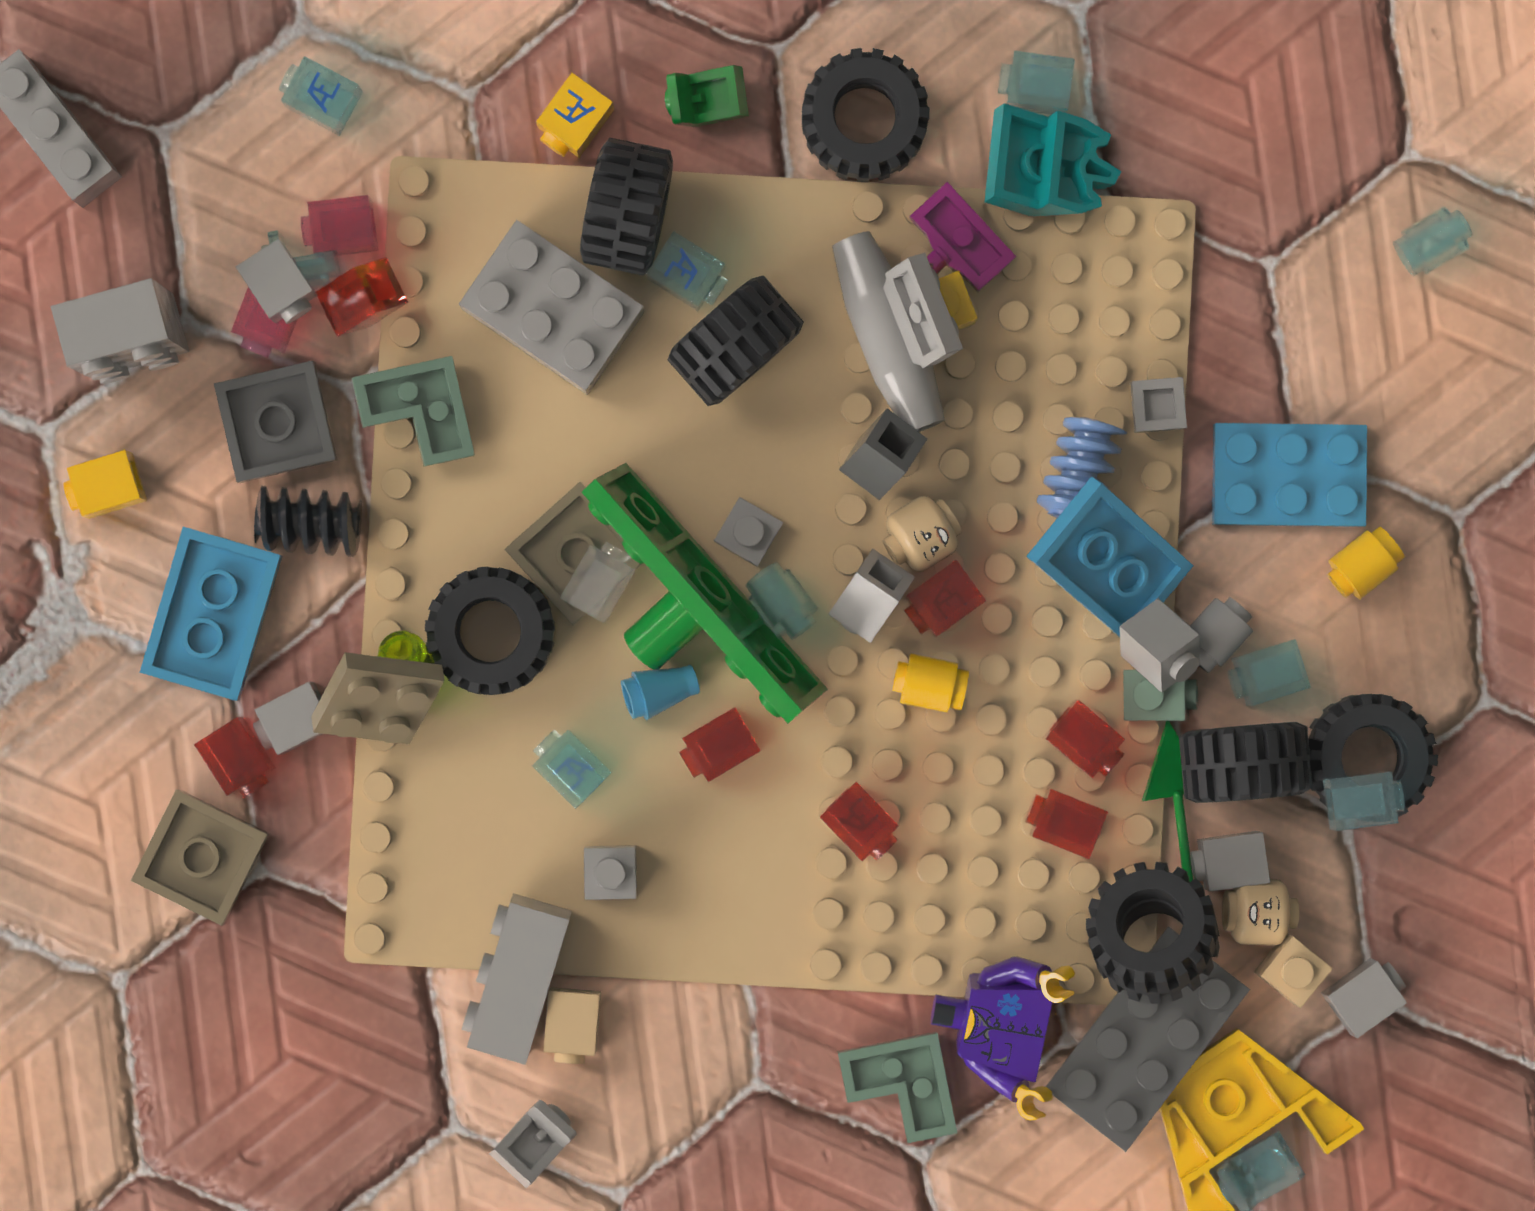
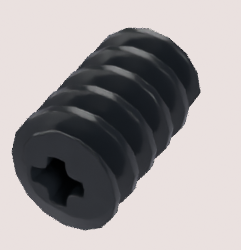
(307, 522)

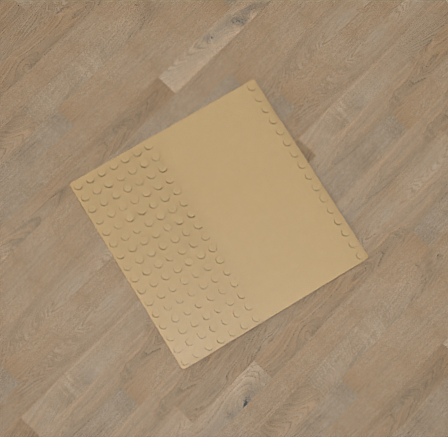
(742, 868)

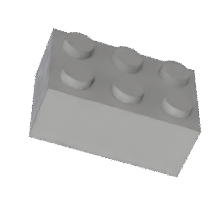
(551, 307)
(120, 331)

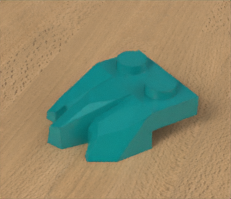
(1046, 163)

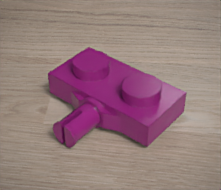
(960, 238)

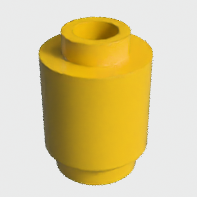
(1365, 563)
(931, 683)

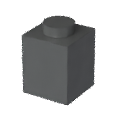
(883, 454)

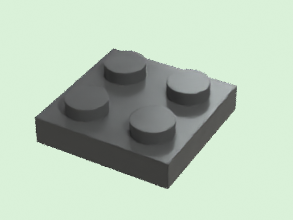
(275, 421)

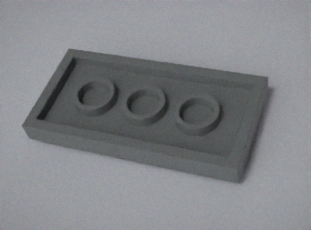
(1142, 1052)

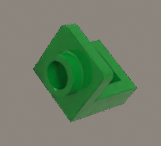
(706, 96)

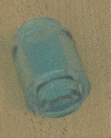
(1433, 241)
(781, 601)

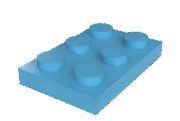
(1289, 474)
(1108, 557)
(211, 614)

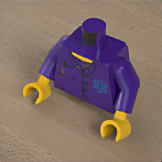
(1005, 1025)

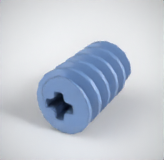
(1083, 460)

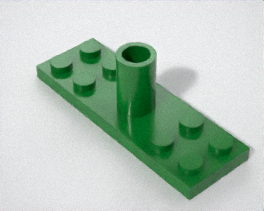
(697, 598)

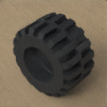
(877, 73)
(626, 206)
(735, 340)
(445, 623)
(1380, 711)
(1245, 762)
(1146, 894)

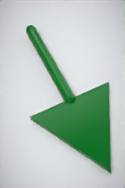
(1167, 781)

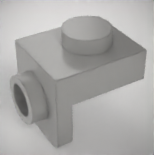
(534, 1142)

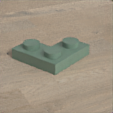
(421, 392)
(912, 1070)

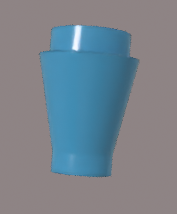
(656, 690)

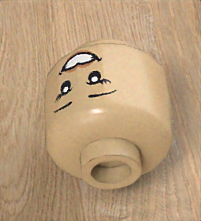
(922, 533)
(1260, 913)

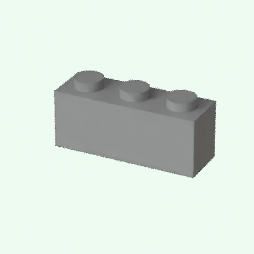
(53, 131)
(516, 978)

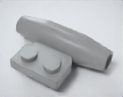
(898, 325)

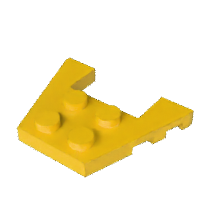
(1232, 1099)

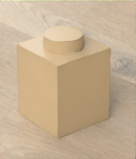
(1293, 970)
(572, 1024)

